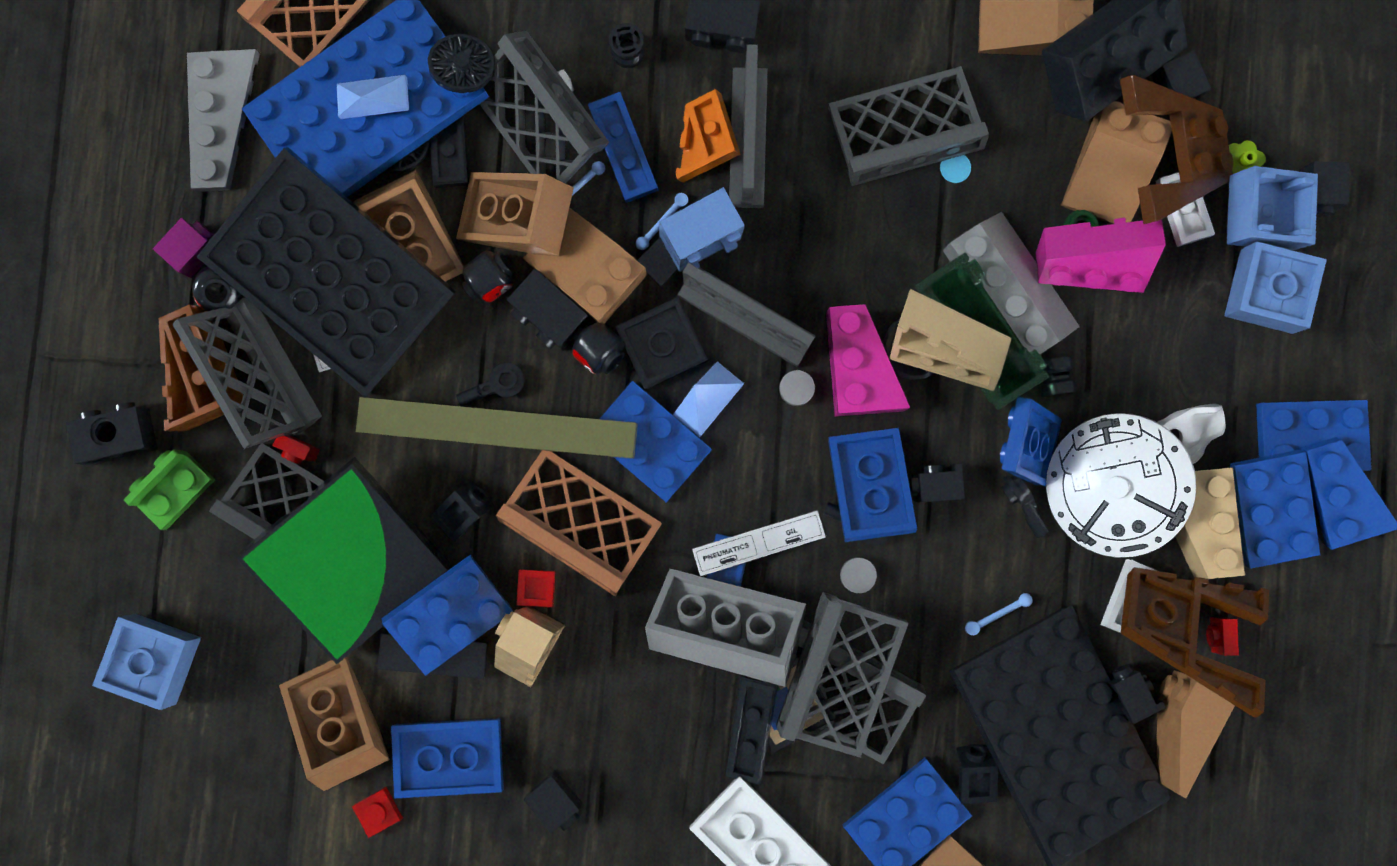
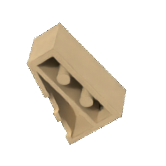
(948, 343)
(1212, 530)
(525, 643)

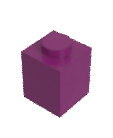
(183, 245)

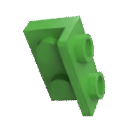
(169, 487)

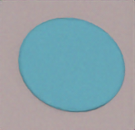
(956, 169)

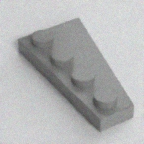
(216, 95)

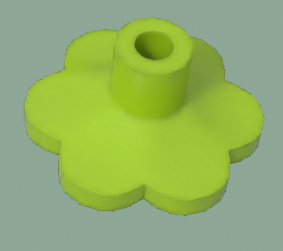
(1246, 150)

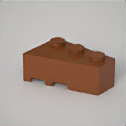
(187, 394)

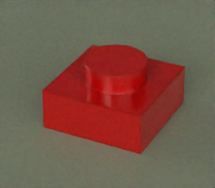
(296, 449)
(536, 588)
(1223, 636)
(377, 812)

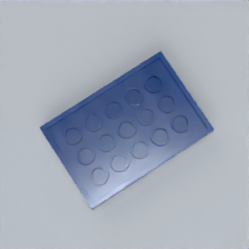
(352, 151)

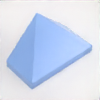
(372, 97)
(708, 399)

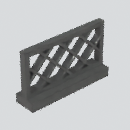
(551, 97)
(749, 128)
(913, 153)
(745, 315)
(268, 364)
(242, 517)
(810, 674)
(898, 687)

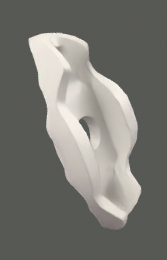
(1197, 427)

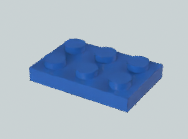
(1295, 425)
(1030, 441)
(664, 446)
(872, 485)
(1275, 509)
(447, 615)
(447, 758)
(907, 818)

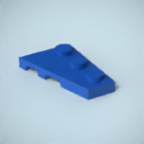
(1344, 496)

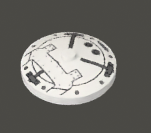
(1121, 485)

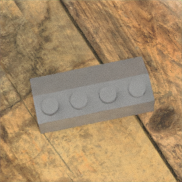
(1012, 283)
(726, 627)

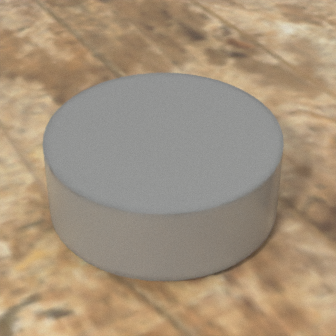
(797, 388)
(858, 575)

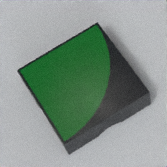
(343, 560)

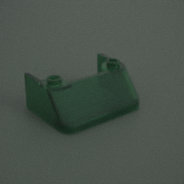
(961, 289)

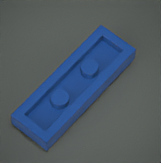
(624, 147)

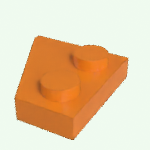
(706, 136)

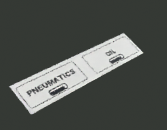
(758, 543)

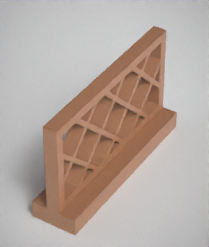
(258, 11)
(562, 547)

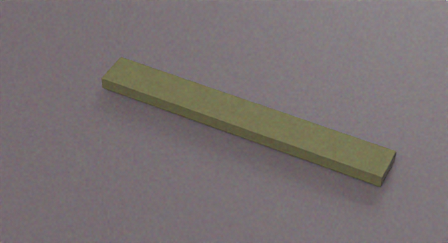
(497, 427)

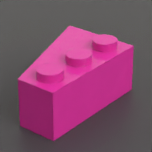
(1100, 256)
(860, 366)

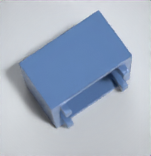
(1272, 208)
(702, 229)
(1275, 287)
(146, 661)

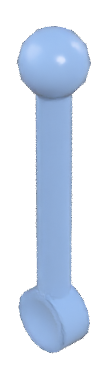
(597, 168)
(681, 201)
(974, 627)

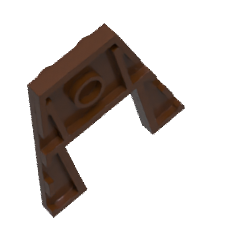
(1198, 140)
(1164, 619)

